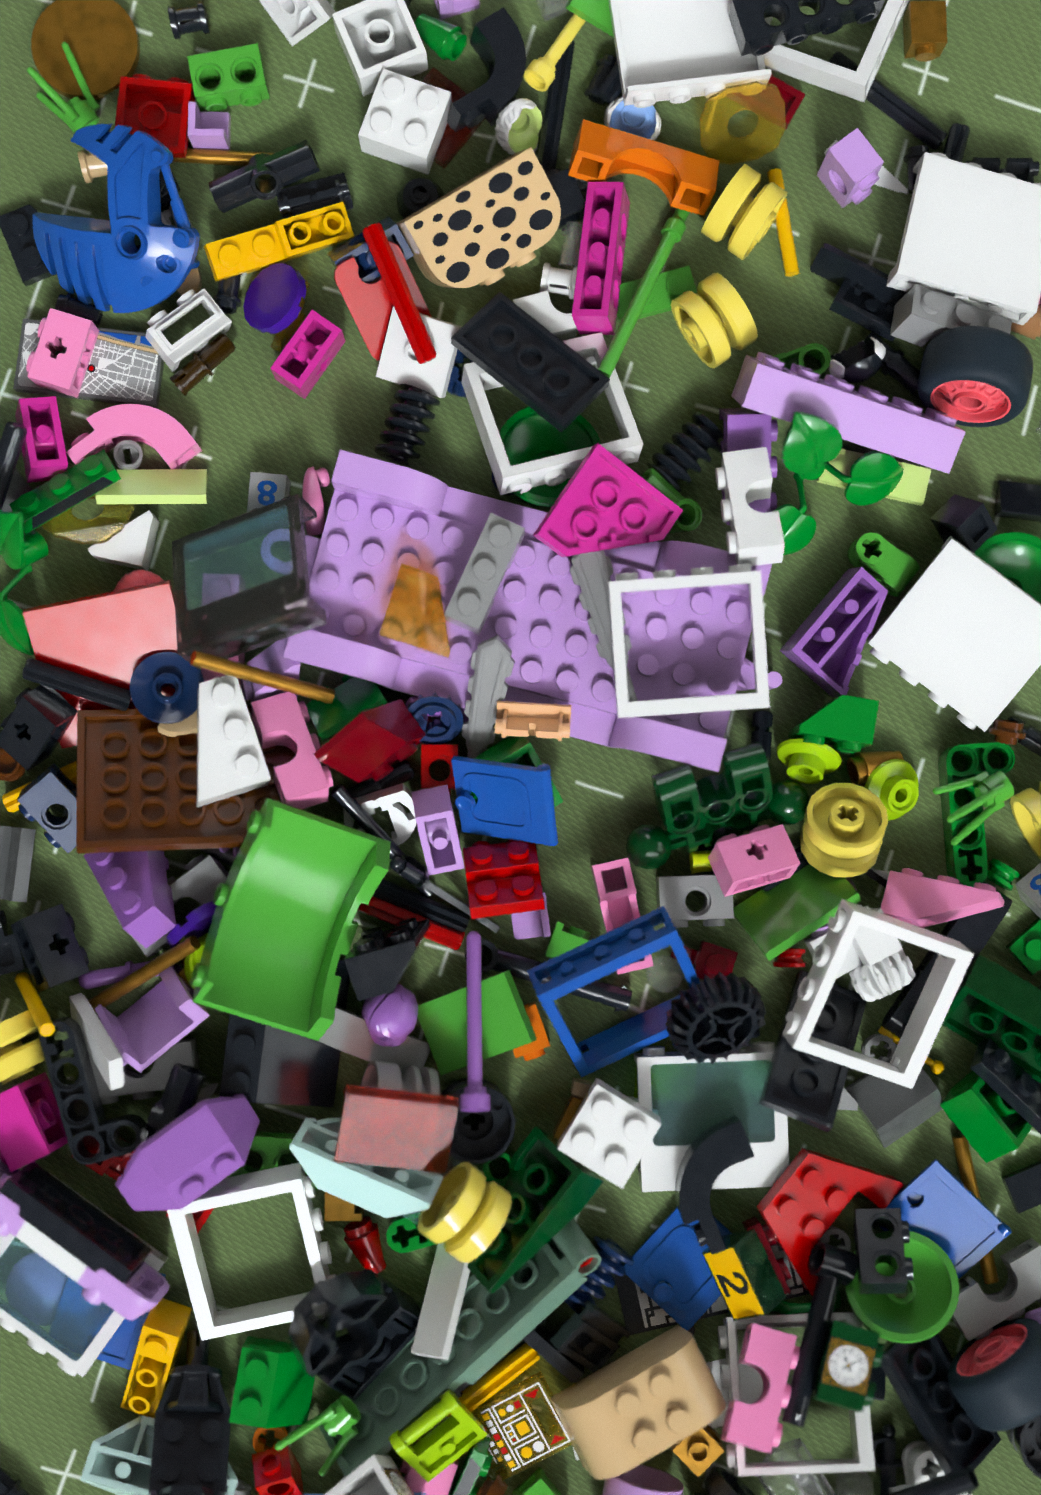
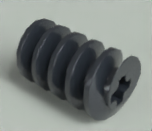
(406, 424)
(687, 449)

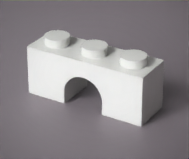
(754, 535)

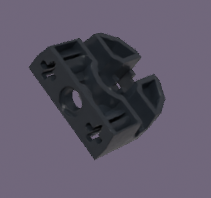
(370, 1312)

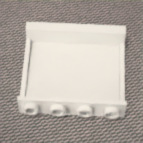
(678, 50)
(973, 237)
(963, 635)

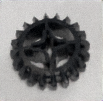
(715, 1017)

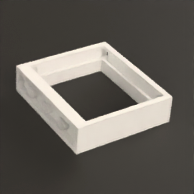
(835, 77)
(556, 468)
(699, 578)
(925, 1018)
(235, 1190)
(730, 1378)

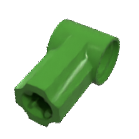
(691, 510)

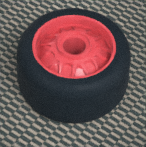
(976, 375)
(1000, 1376)

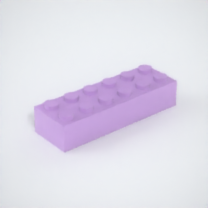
(858, 415)

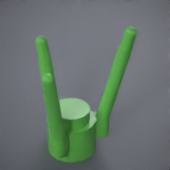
(75, 112)
(990, 793)
(336, 1419)

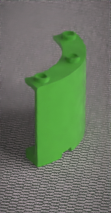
(287, 919)

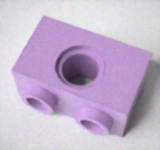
(850, 169)
(437, 830)

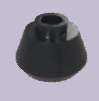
(416, 195)

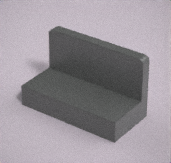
(15, 862)

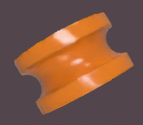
(260, 1443)

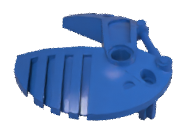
(101, 254)

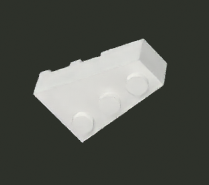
(226, 743)

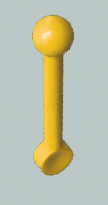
(936, 1066)

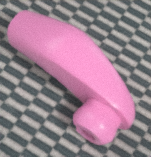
(312, 495)

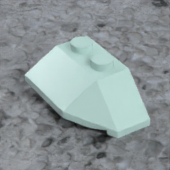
(374, 1188)
(123, 1460)

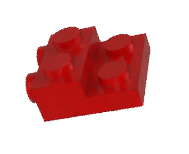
(156, 109)
(502, 878)

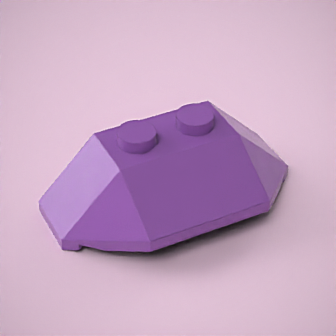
(189, 1155)

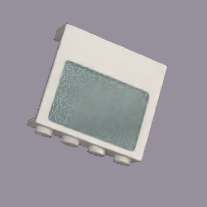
(696, 1097)
(50, 1305)

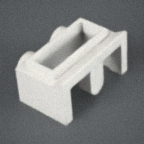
(195, 339)

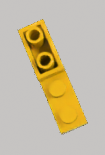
(279, 241)

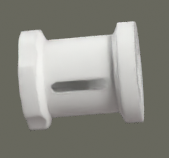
(558, 280)

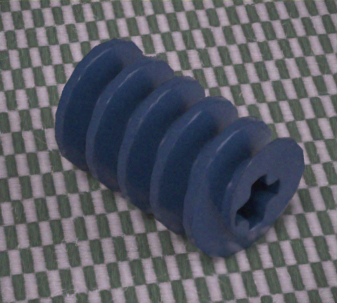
(611, 1258)

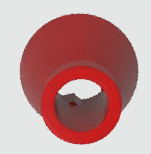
(365, 1243)

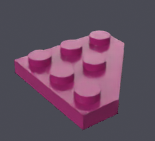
(606, 509)

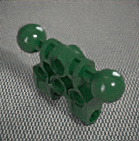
(714, 806)

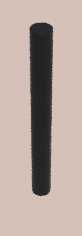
(367, 823)

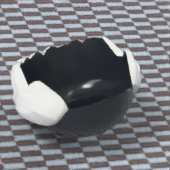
(859, 361)

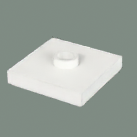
(400, 363)

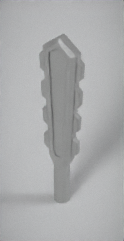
(592, 574)
(491, 665)

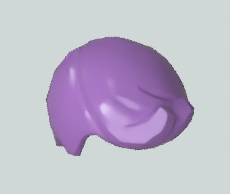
(391, 1016)

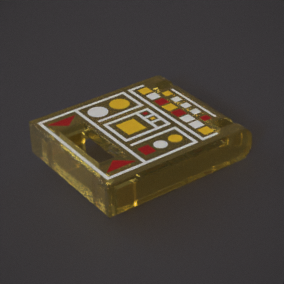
(515, 1429)

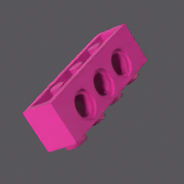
(601, 258)

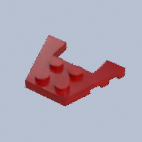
(812, 1197)

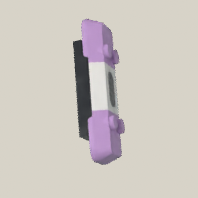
(79, 1241)

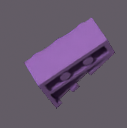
(750, 430)
(835, 632)
(137, 891)

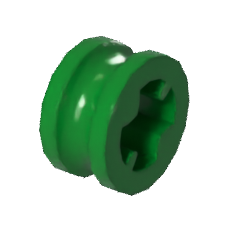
(1002, 874)

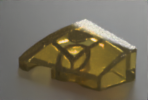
(417, 612)

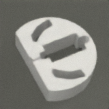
(387, 799)

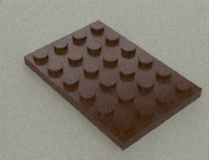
(143, 788)

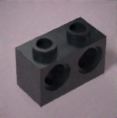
(873, 1250)

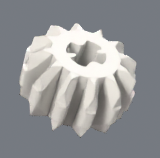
(883, 977)

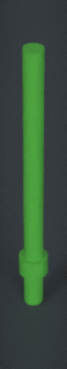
(671, 234)

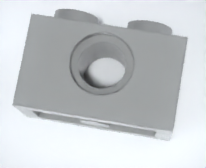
(672, 895)

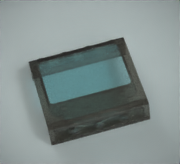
(244, 582)

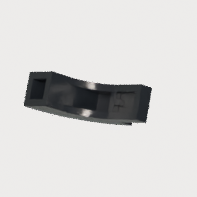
(504, 55)
(699, 1168)

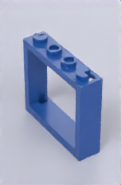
(597, 960)

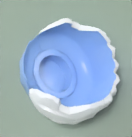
(633, 120)

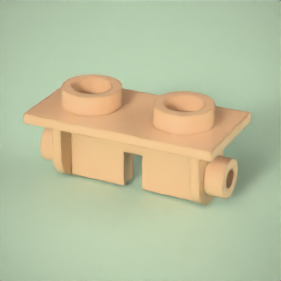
(533, 719)

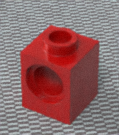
(429, 755)
(277, 1472)

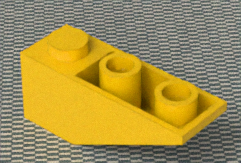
(155, 1357)

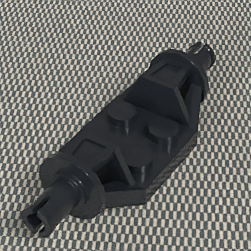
(190, 1430)

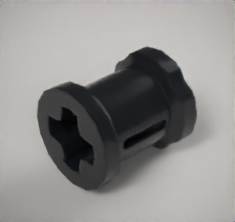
(195, 18)

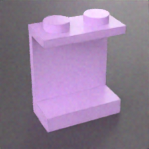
(154, 1020)

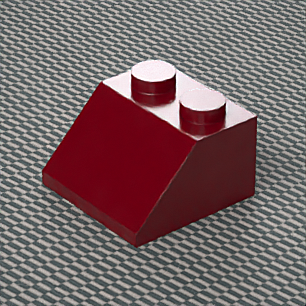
(373, 742)

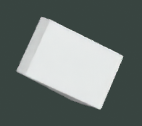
(132, 545)

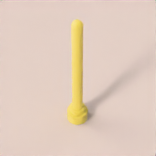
(541, 71)

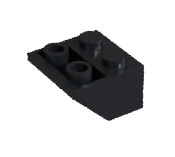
(383, 957)

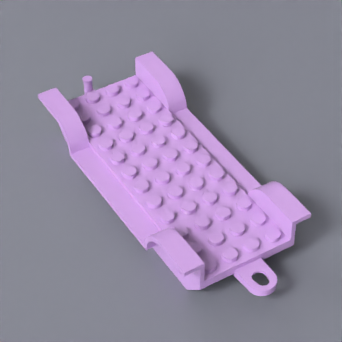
(679, 638)

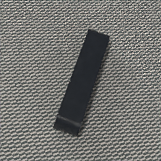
(972, 932)

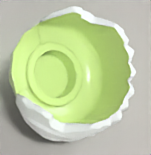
(519, 126)

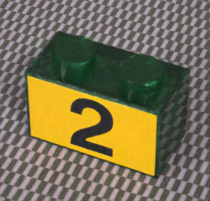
(745, 1276)

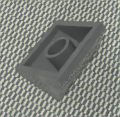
(893, 1108)

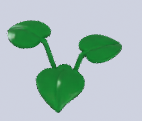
(806, 453)
(18, 552)

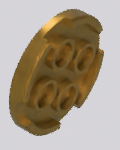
(99, 38)

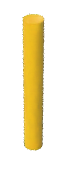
(784, 229)
(34, 1004)

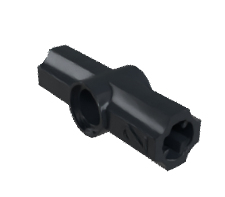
(283, 166)
(178, 1097)

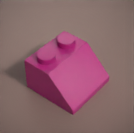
(29, 1122)

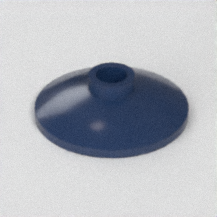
(159, 672)

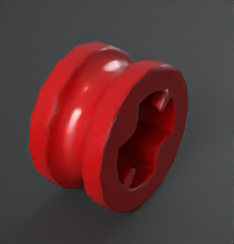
(790, 958)

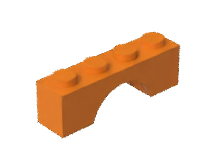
(682, 175)

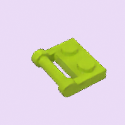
(443, 1443)

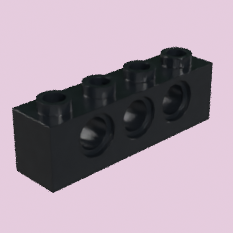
(759, 37)

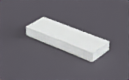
(98, 1042)
(441, 1306)

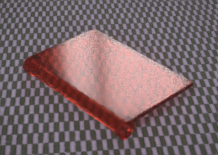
(396, 1129)

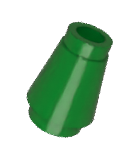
(441, 36)

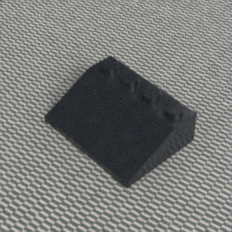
(281, 1065)

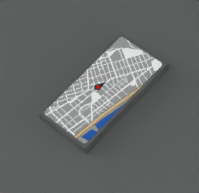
(120, 370)

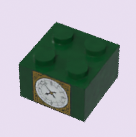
(847, 1367)

